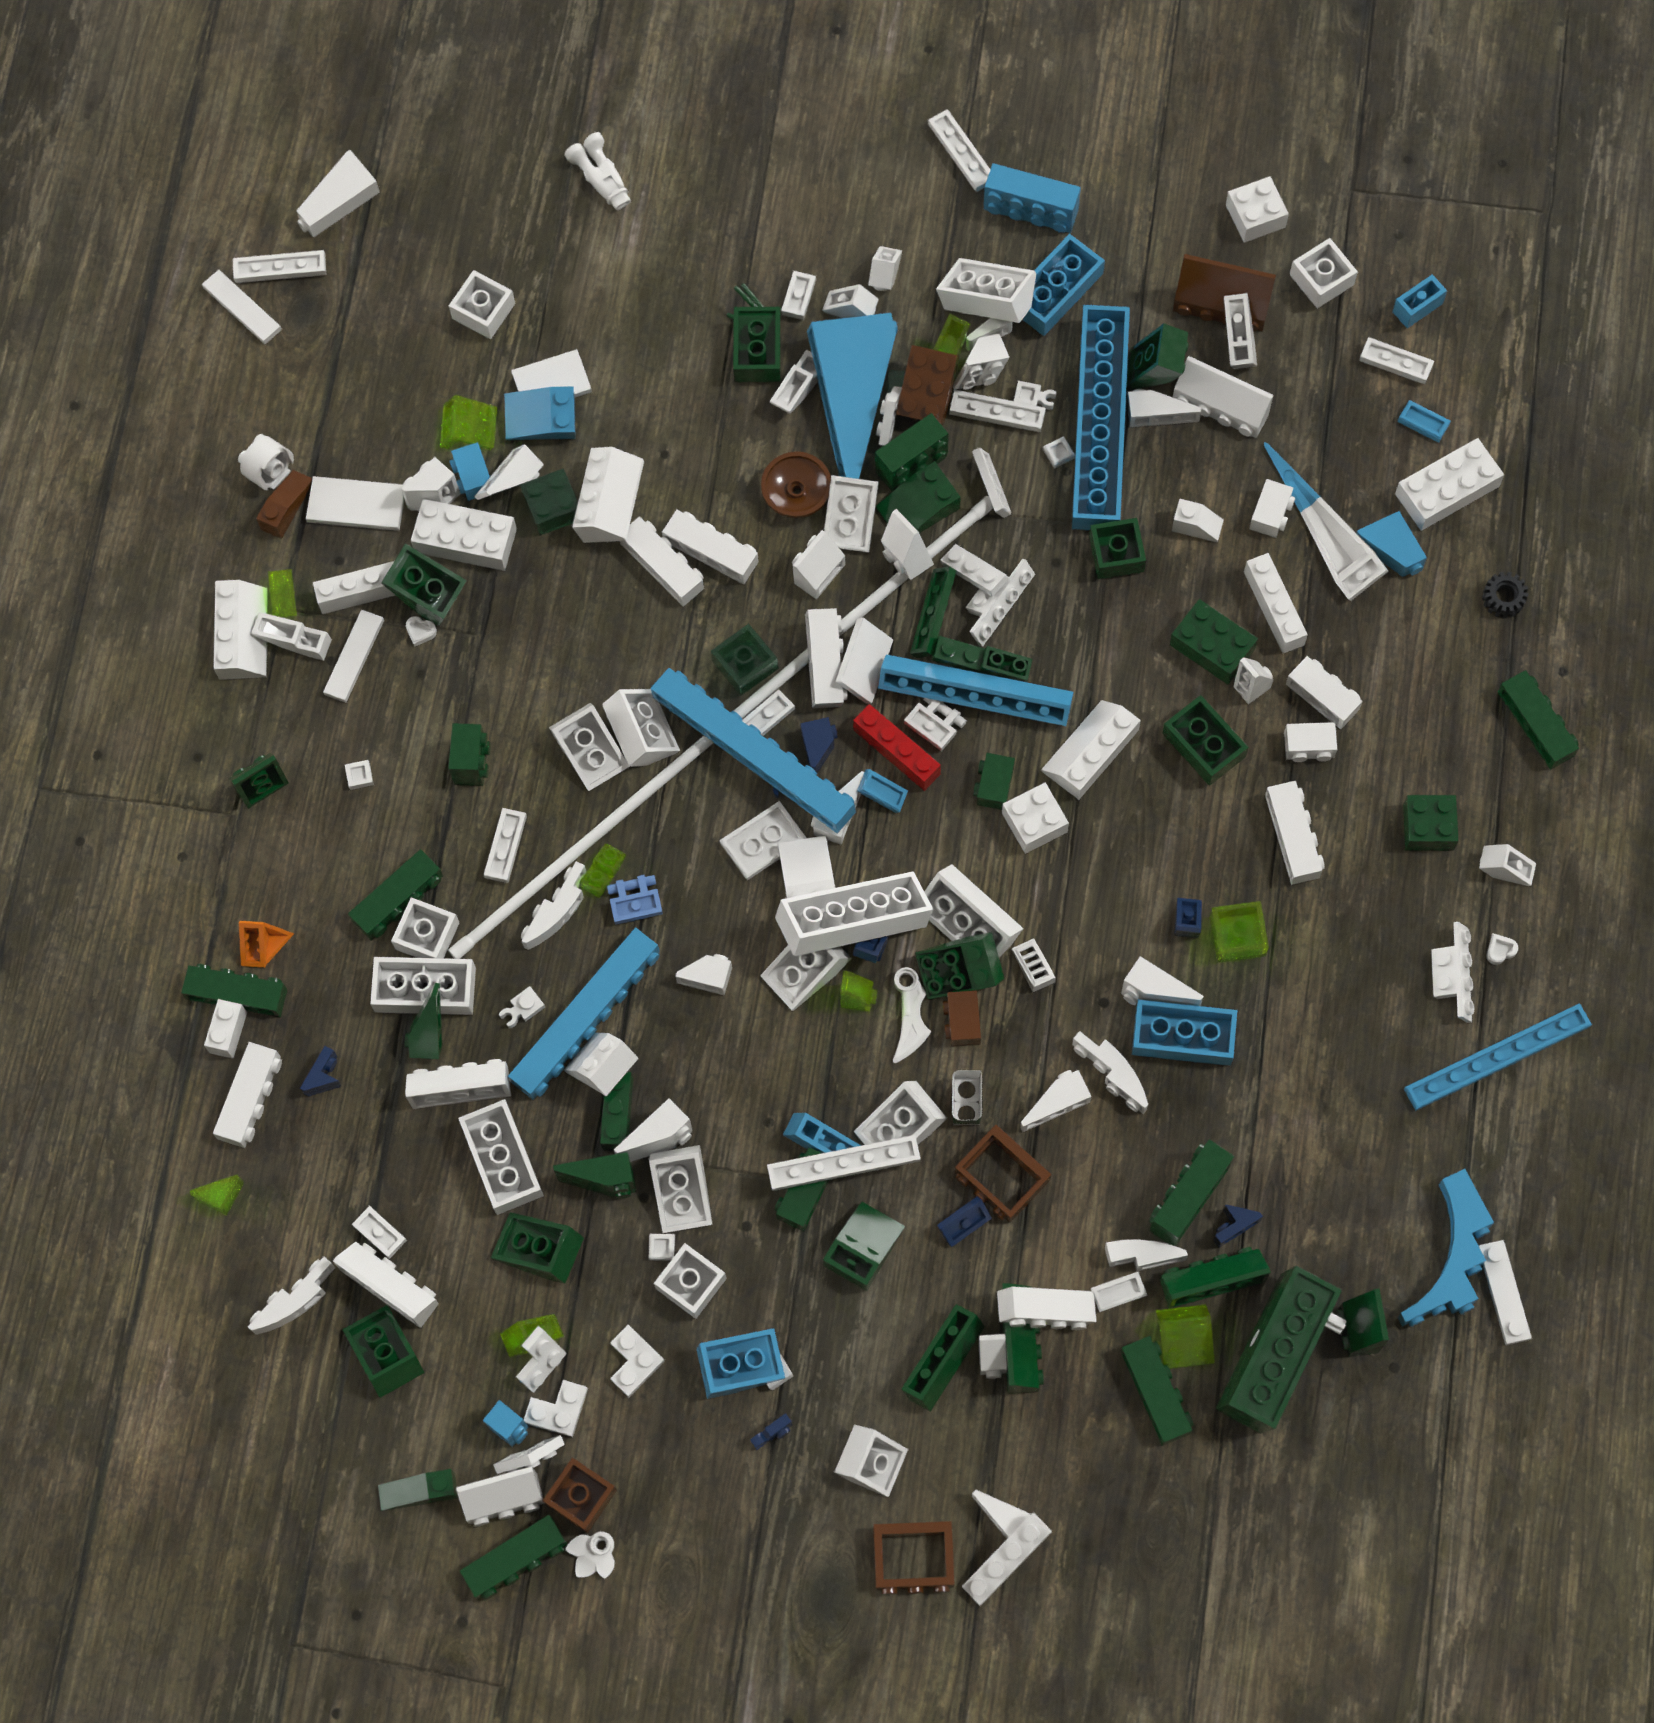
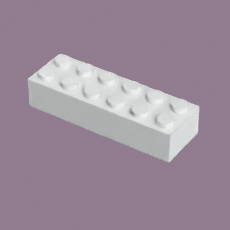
(853, 913)

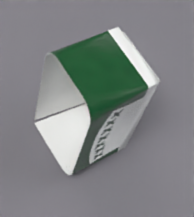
(973, 1077)

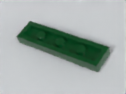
(933, 612)

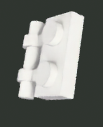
(930, 726)

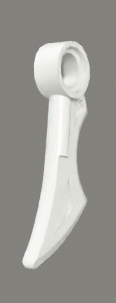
(913, 1029)

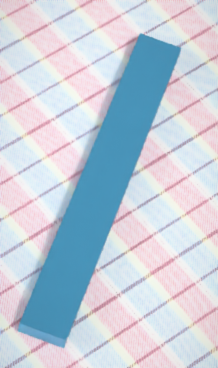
(1497, 1057)

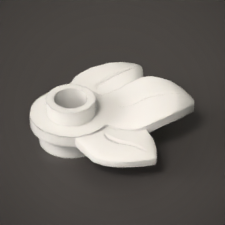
(589, 1557)

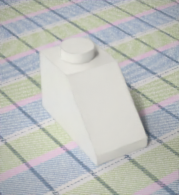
(884, 268)
(850, 302)
(1197, 521)
(1507, 864)
(707, 974)
(992, 1355)

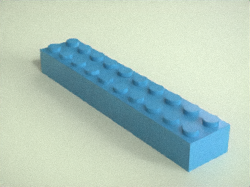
(1100, 416)

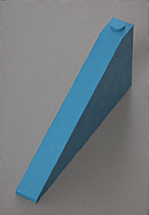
(851, 371)

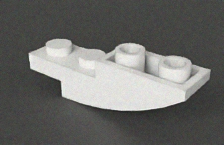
(552, 916)
(1120, 1078)
(284, 1307)

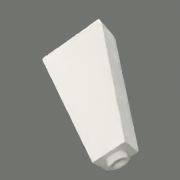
(337, 195)

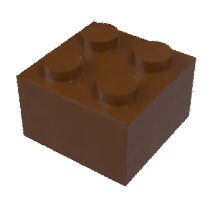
(580, 1495)

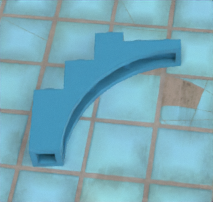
(1467, 1218)

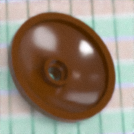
(794, 472)

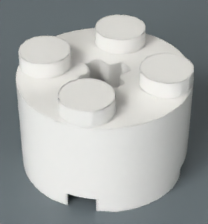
(265, 462)

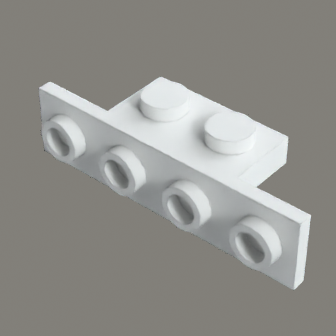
(994, 608)
(1452, 972)

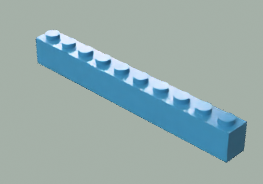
(754, 750)

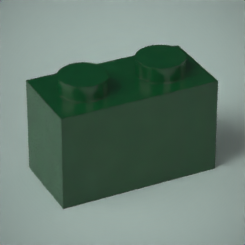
(995, 780)

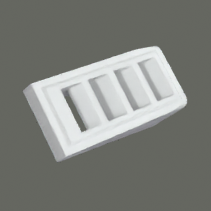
(990, 327)
(1039, 983)

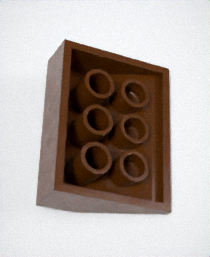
(1207, 281)

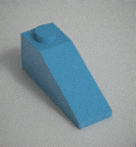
(814, 1134)

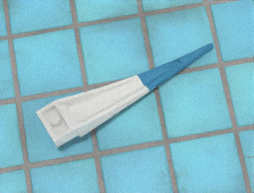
(1345, 553)

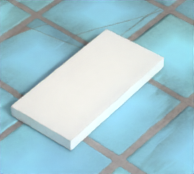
(355, 503)

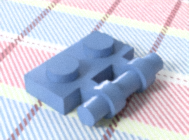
(637, 905)

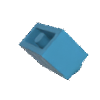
(1419, 301)
(471, 468)
(506, 1424)

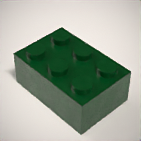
(911, 452)
(1213, 641)
(1205, 740)

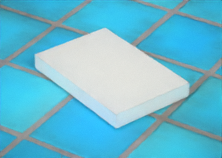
(554, 372)
(851, 512)
(864, 660)
(756, 842)

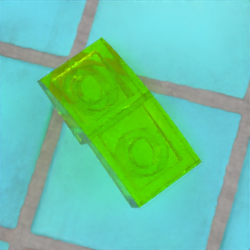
(282, 593)
(603, 870)

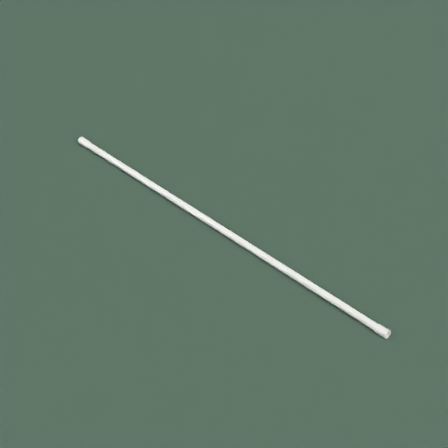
(467, 942)

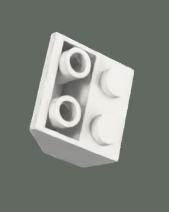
(983, 363)
(431, 483)
(817, 564)

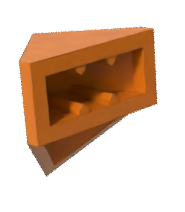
(260, 942)

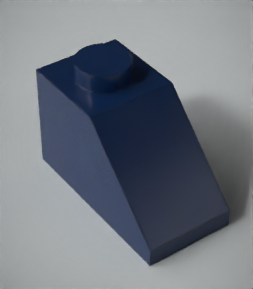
(818, 741)

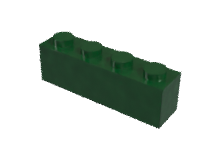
(1538, 719)
(391, 898)
(254, 994)
(943, 1357)
(1156, 1390)
(514, 1557)

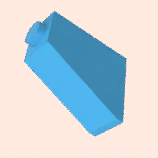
(1394, 544)

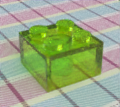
(1238, 931)

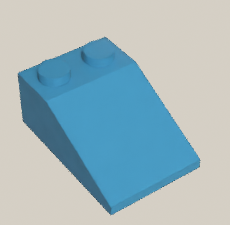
(540, 414)
(740, 1363)

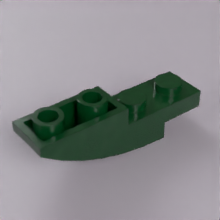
(981, 660)

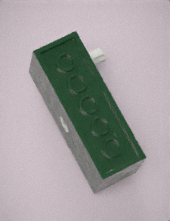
(1280, 1349)

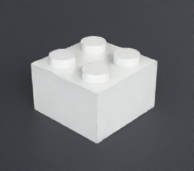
(1257, 209)
(1323, 273)
(482, 304)
(1035, 818)
(425, 930)
(690, 1280)

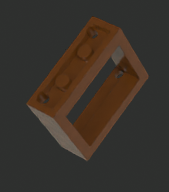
(1019, 1155)
(914, 1585)

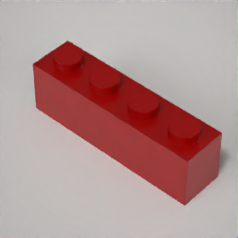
(897, 747)

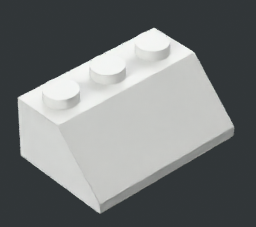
(640, 726)
(500, 1496)

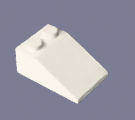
(589, 746)
(806, 866)
(802, 975)
(1153, 984)
(602, 1062)
(901, 1115)
(658, 1133)
(680, 1189)

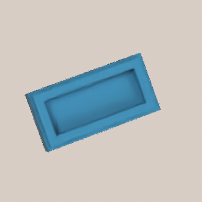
(1424, 421)
(882, 790)

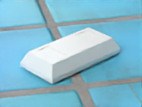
(1118, 1291)

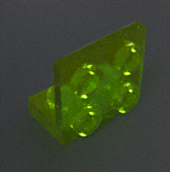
(468, 422)
(1186, 1336)

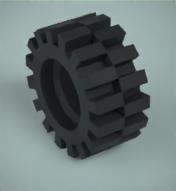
(1505, 581)

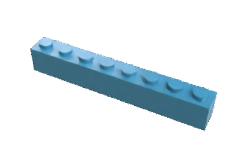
(975, 690)
(584, 1014)

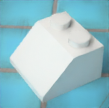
(905, 547)
(871, 1460)

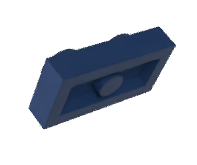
(964, 1221)

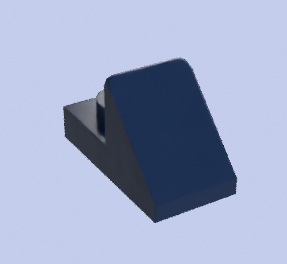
(1188, 918)
(871, 949)
(317, 1079)
(1241, 1221)

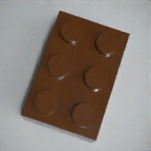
(927, 383)

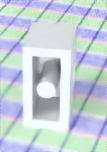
(1271, 508)
(1310, 741)
(225, 1028)

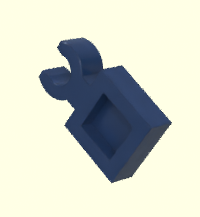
(777, 1429)

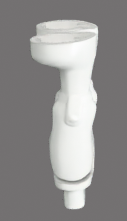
(605, 176)

